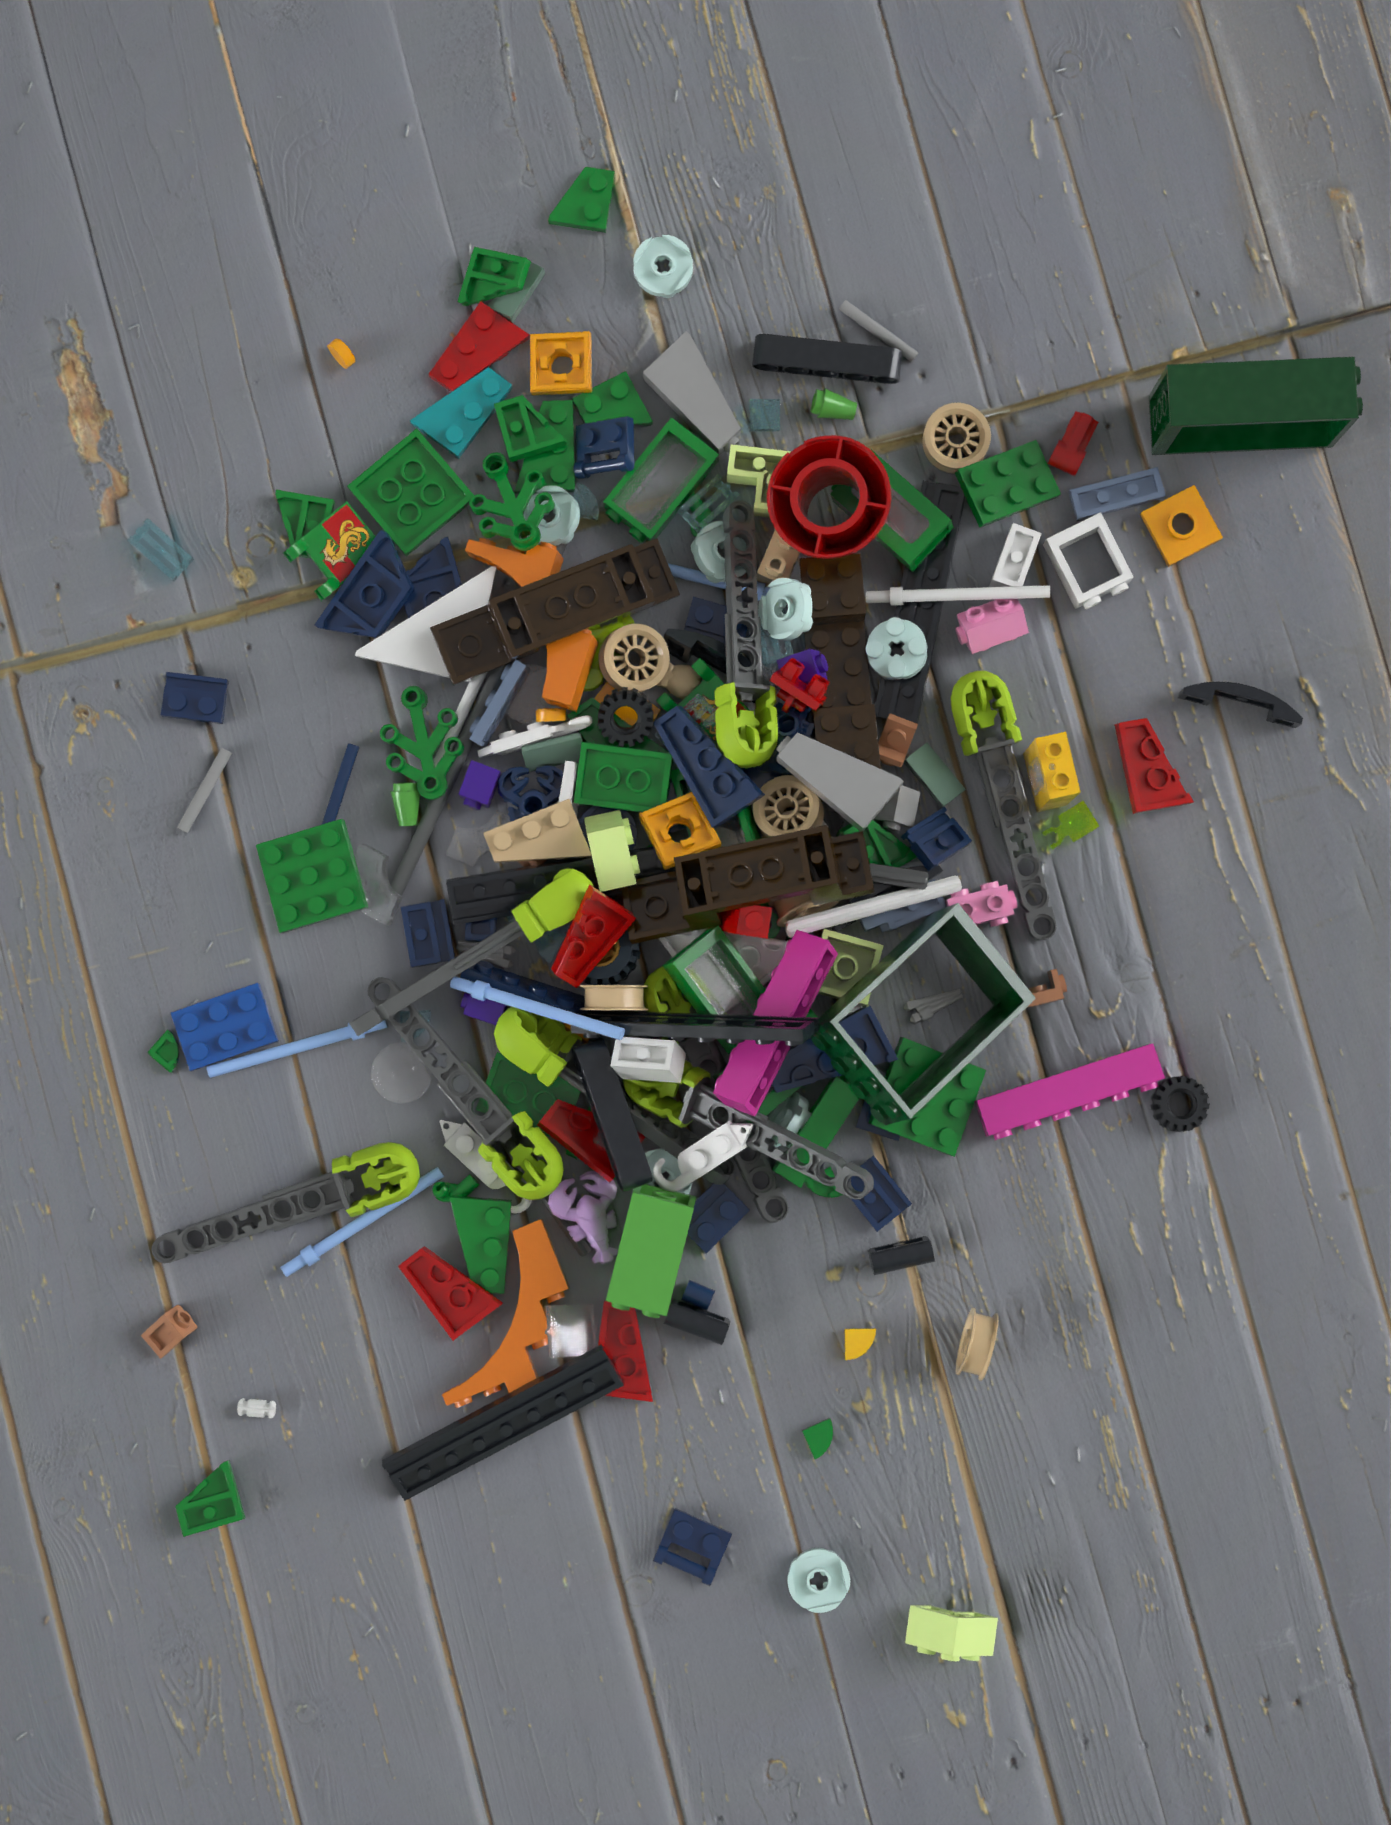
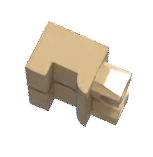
(777, 560)

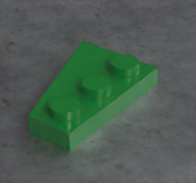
(484, 1238)

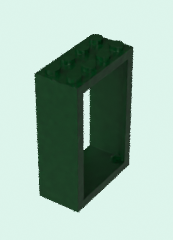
(1254, 405)
(986, 969)

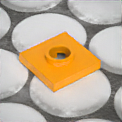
(546, 349)
(1176, 546)
(683, 811)

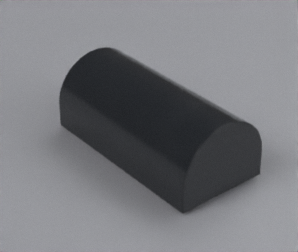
(901, 1255)
(697, 1321)

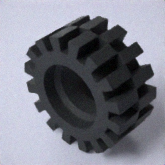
(630, 734)
(1198, 1104)

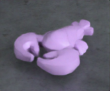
(589, 1213)

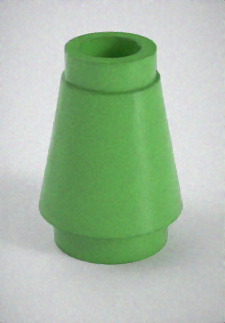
(832, 405)
(406, 802)

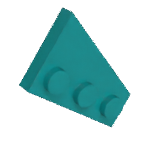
(463, 412)

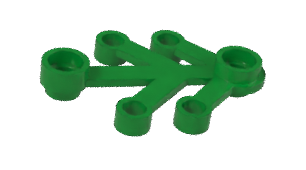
(513, 506)
(424, 747)

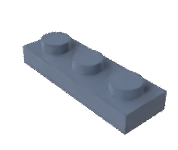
(1117, 493)
(498, 703)

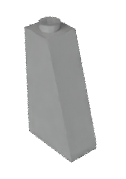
(692, 393)
(843, 782)

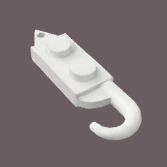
(537, 732)
(464, 1144)
(705, 1155)

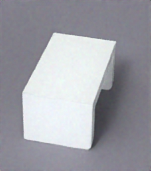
(1015, 557)
(648, 1059)

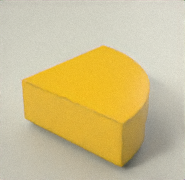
(858, 1341)

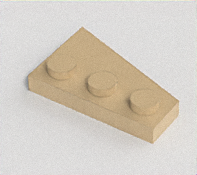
(540, 835)

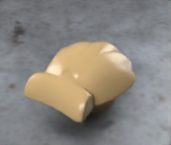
(680, 680)

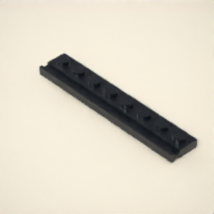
(906, 696)
(498, 892)
(707, 1026)
(502, 1422)

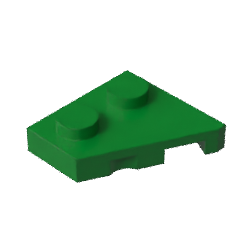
(586, 201)
(492, 276)
(613, 400)
(525, 429)
(302, 513)
(882, 846)
(211, 1503)

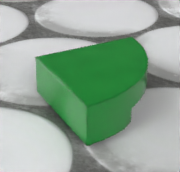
(166, 1051)
(821, 1189)
(819, 1437)

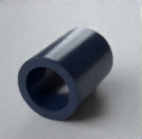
(698, 1295)

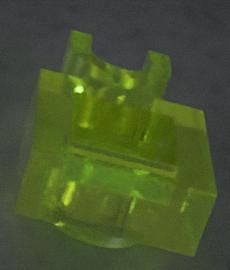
(1076, 823)

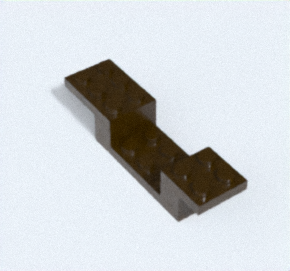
(554, 609)
(838, 632)
(748, 876)

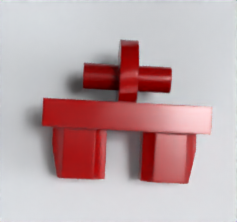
(796, 692)

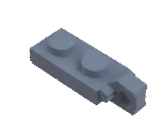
(899, 917)

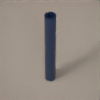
(341, 783)

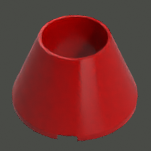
(810, 469)

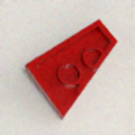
(476, 346)
(1147, 771)
(590, 936)
(576, 1131)
(447, 1292)
(624, 1346)

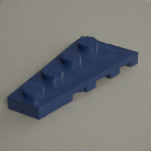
(713, 779)

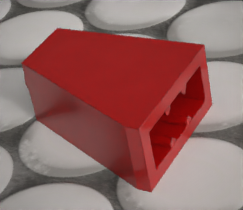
(747, 921)

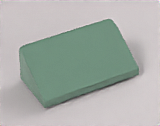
(512, 304)
(552, 751)
(934, 775)

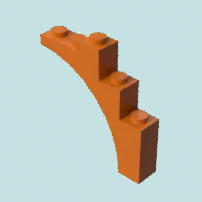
(568, 658)
(540, 1279)

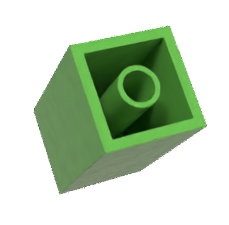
(650, 1250)

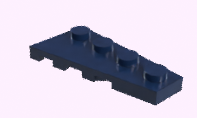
(525, 987)
(809, 1064)

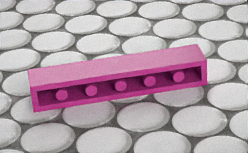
(789, 994)
(1068, 1090)

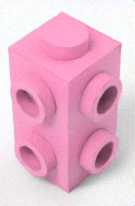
(991, 624)
(989, 905)

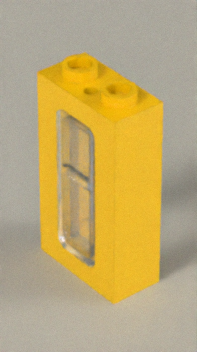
(1051, 772)

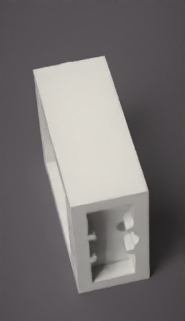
(1073, 534)

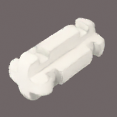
(256, 1408)

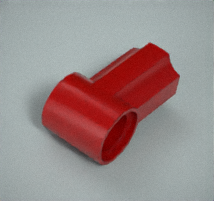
(1071, 449)

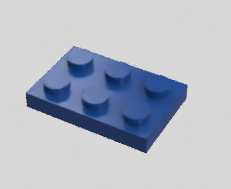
(224, 1027)

